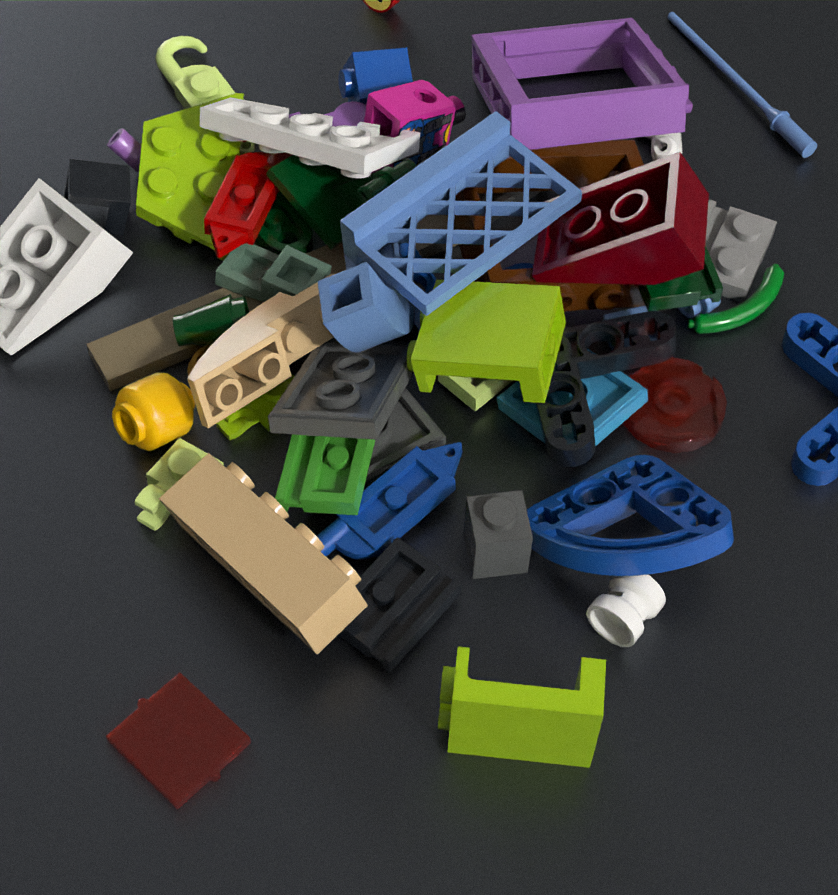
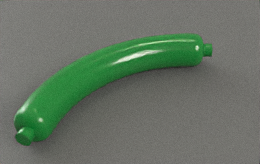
(745, 311)

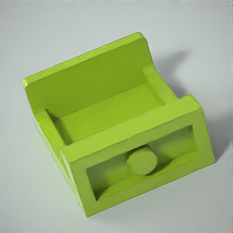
(492, 334)
(523, 719)

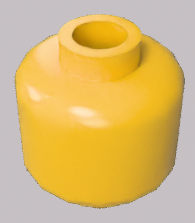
(153, 411)

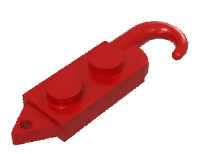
(242, 201)

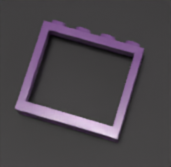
(651, 108)

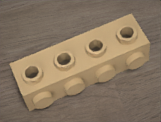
(265, 552)

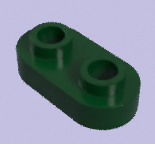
(285, 227)

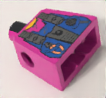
(415, 108)

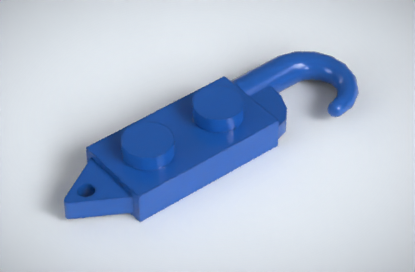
(395, 503)

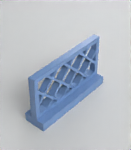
(433, 191)

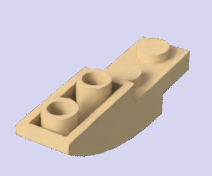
(257, 353)

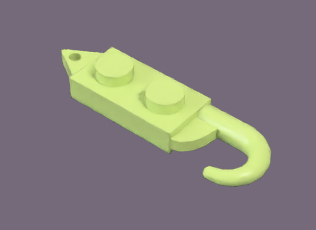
(196, 82)

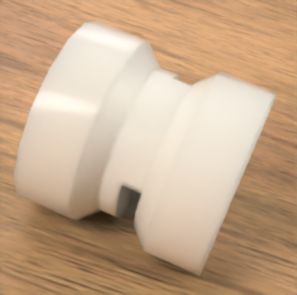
(625, 608)

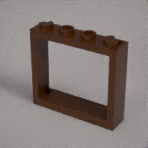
(581, 166)

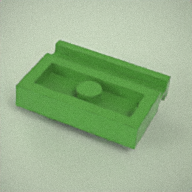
(325, 474)

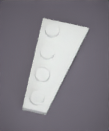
(310, 136)

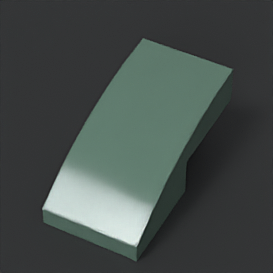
(264, 274)

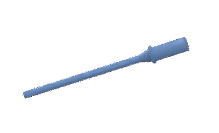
(779, 120)

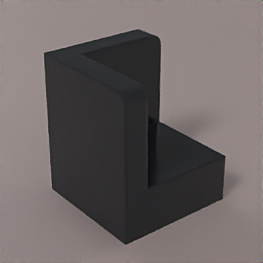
(101, 186)

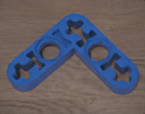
(807, 356)

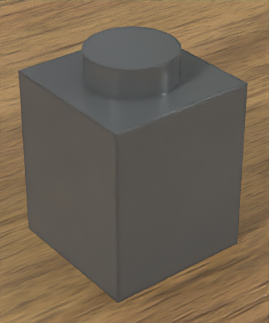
(497, 534)

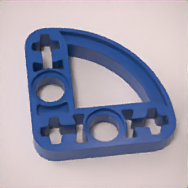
(641, 485)

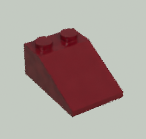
(629, 229)

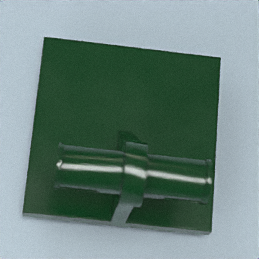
(326, 195)

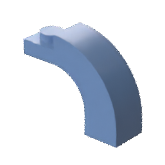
(363, 306)

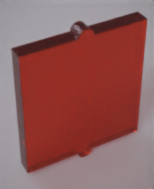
(178, 740)

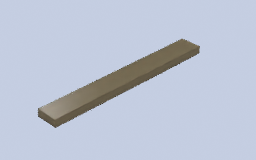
(152, 342)

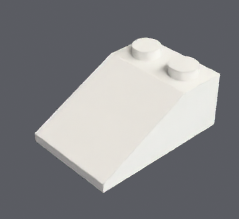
(50, 264)

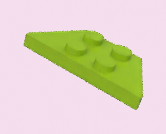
(182, 172)

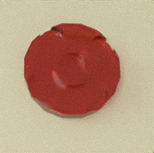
(682, 407)

